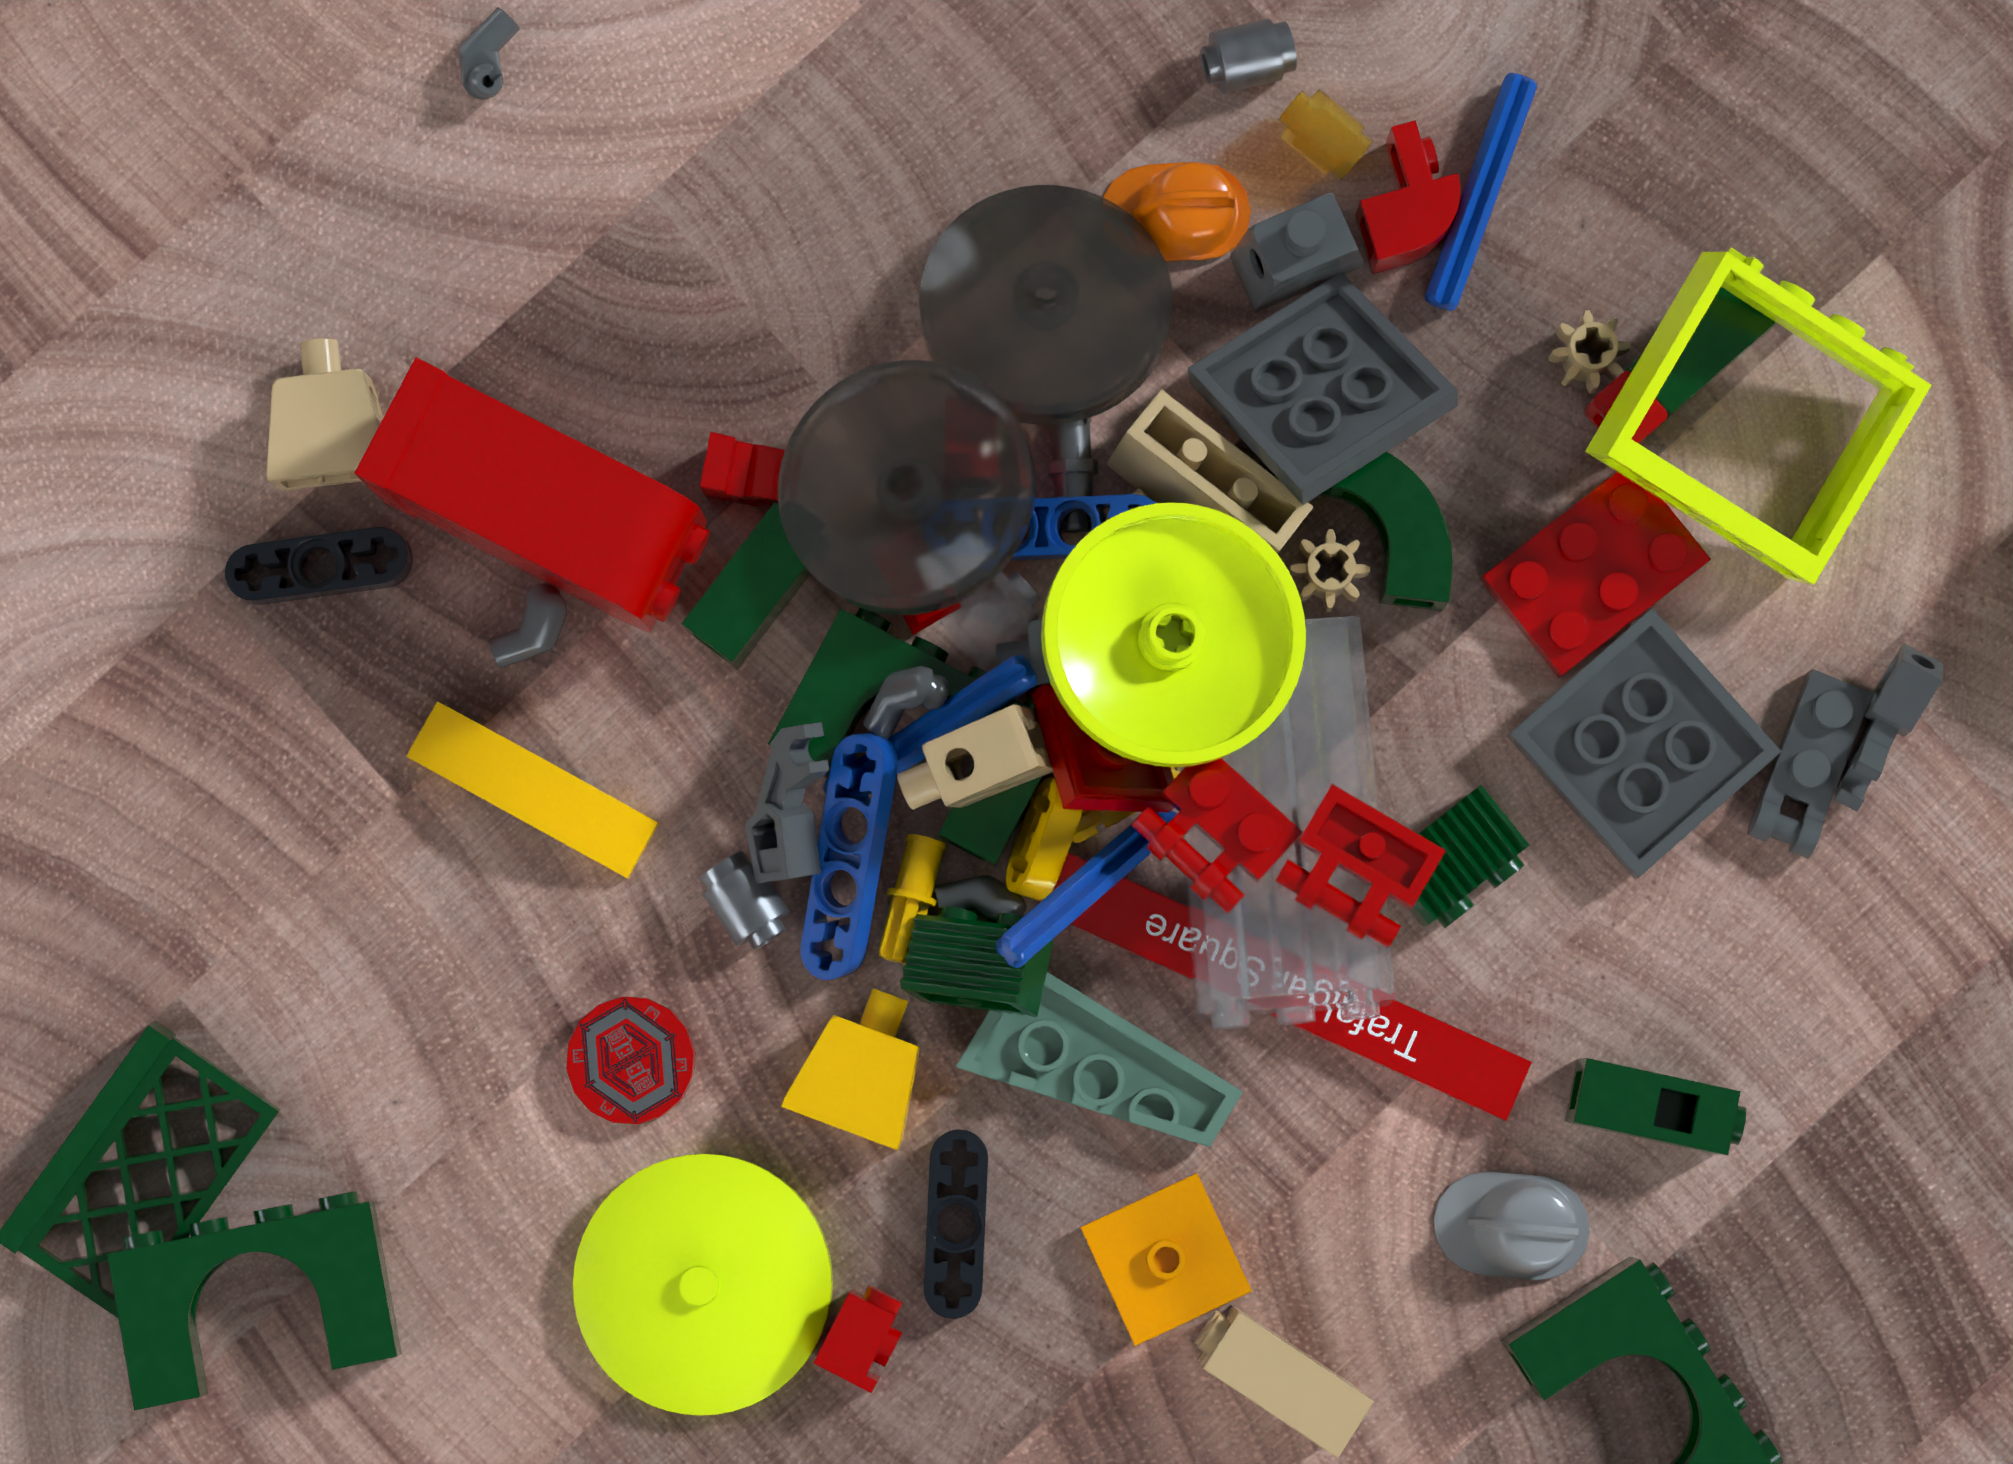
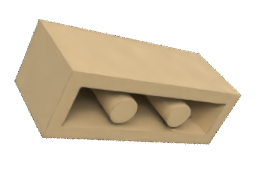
(1186, 461)

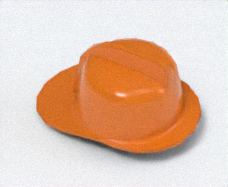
(1185, 207)

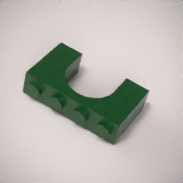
(841, 689)
(162, 1283)
(1630, 1315)

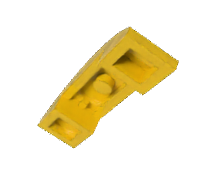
(532, 789)

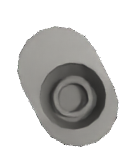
(1511, 1225)

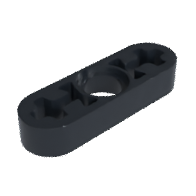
(274, 587)
(969, 1272)

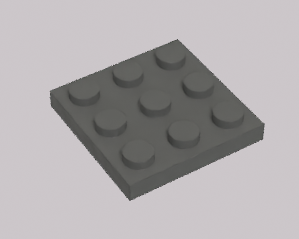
(1322, 387)
(1644, 743)

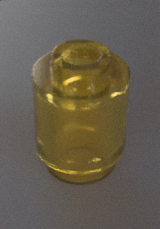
(1324, 133)

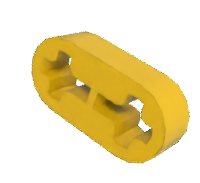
(1041, 844)

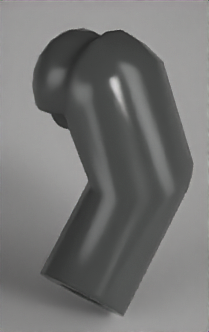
(538, 628)

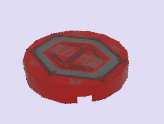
(630, 1060)

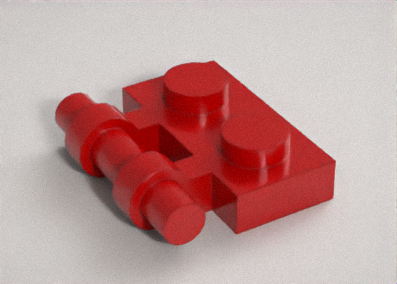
(1231, 816)
(1371, 849)

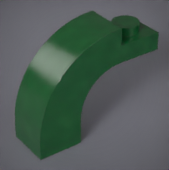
(1410, 530)

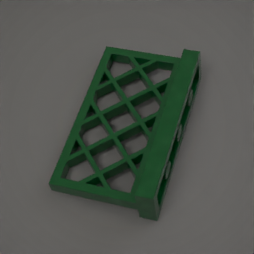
(96, 1133)

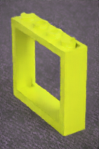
(1857, 467)

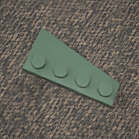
(1101, 1064)

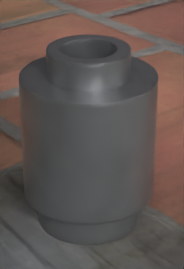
(1248, 55)
(744, 908)

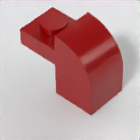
(1412, 220)

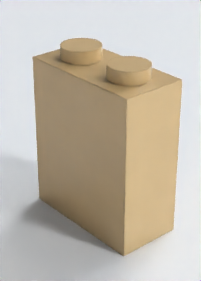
(1282, 1379)

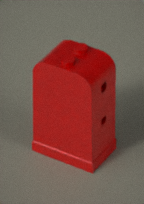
(533, 497)

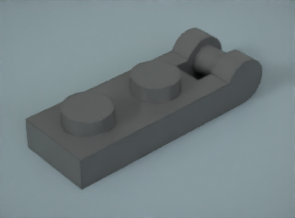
(1810, 761)

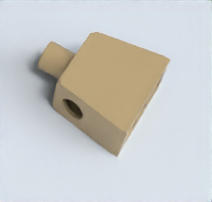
(320, 421)
(1005, 753)

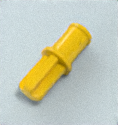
(911, 894)

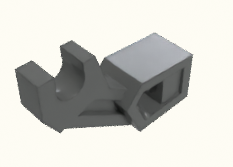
(1892, 710)
(783, 827)

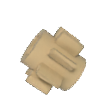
(1600, 339)
(1327, 553)

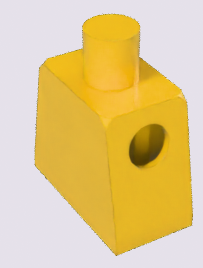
(860, 1074)

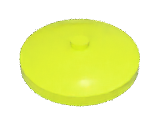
(1173, 634)
(702, 1284)

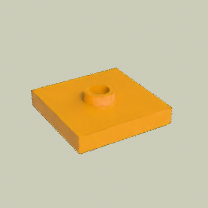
(1166, 1259)

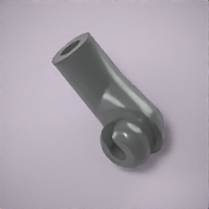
(480, 55)
(904, 691)
(983, 894)

